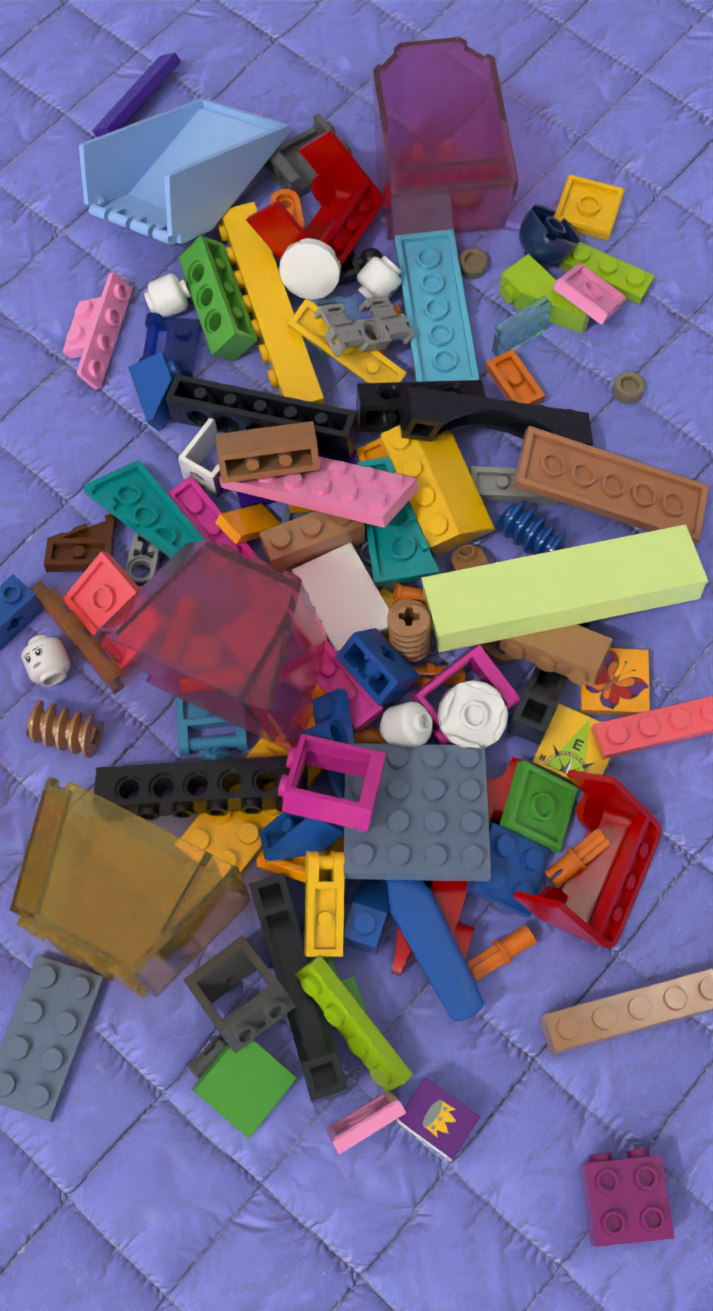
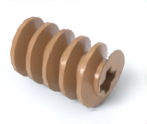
(410, 629)
(64, 731)

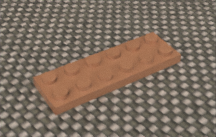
(609, 484)

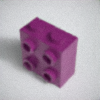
(626, 1198)

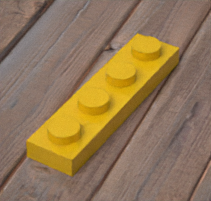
(368, 366)

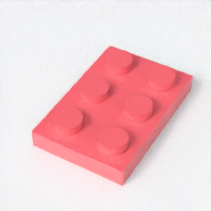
(100, 593)

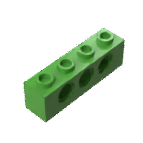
(217, 298)

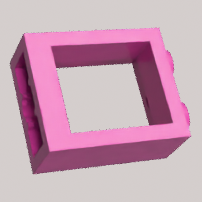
(485, 671)
(338, 758)

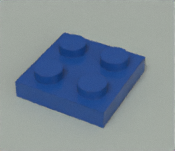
(515, 866)

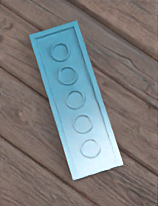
(435, 306)

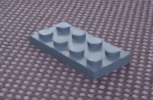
(46, 1036)

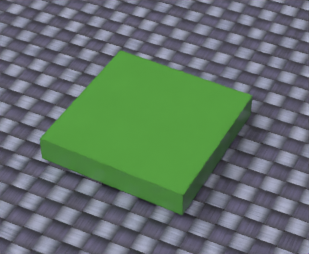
(539, 806)
(244, 1086)

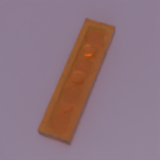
(88, 646)

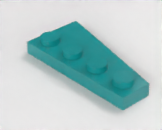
(144, 507)
(400, 549)

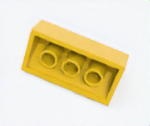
(446, 496)

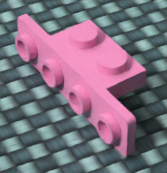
(97, 329)

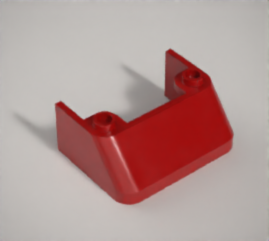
(346, 200)
(600, 899)

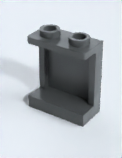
(288, 164)

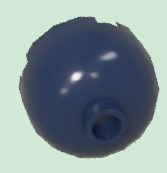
(546, 237)

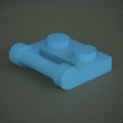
(191, 717)

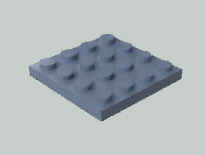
(425, 817)

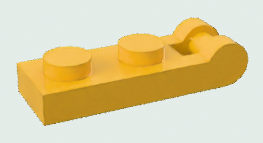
(324, 905)

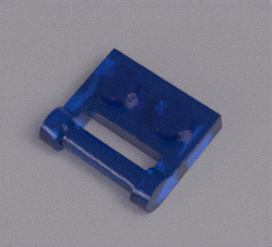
(180, 343)

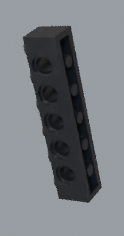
(240, 409)
(187, 777)

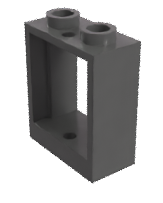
(225, 972)

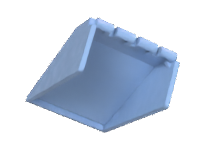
(177, 168)

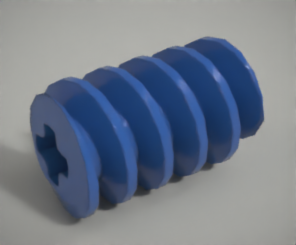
(528, 530)

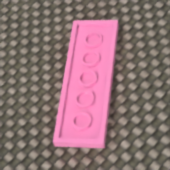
(337, 490)

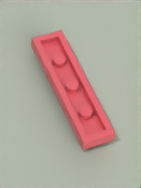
(654, 728)

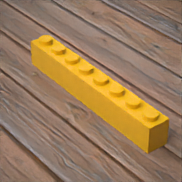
(270, 307)

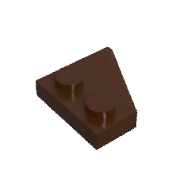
(80, 546)

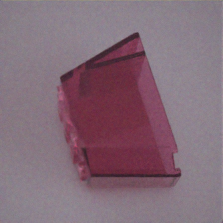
(442, 139)
(225, 639)

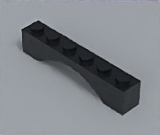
(433, 413)
(538, 703)
(307, 1019)

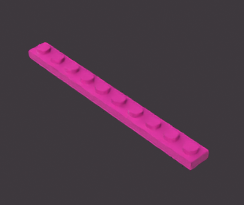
(332, 675)

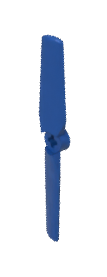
(429, 938)

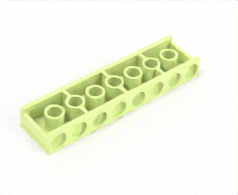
(563, 587)

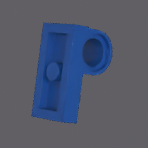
(332, 717)

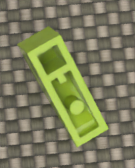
(528, 282)

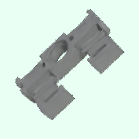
(382, 325)

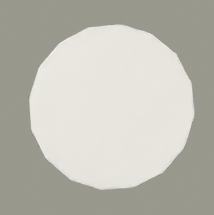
(310, 269)
(472, 714)

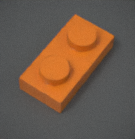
(514, 379)

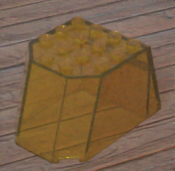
(121, 890)

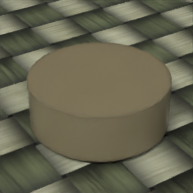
(473, 263)
(628, 387)

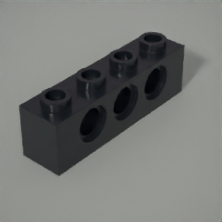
(379, 402)

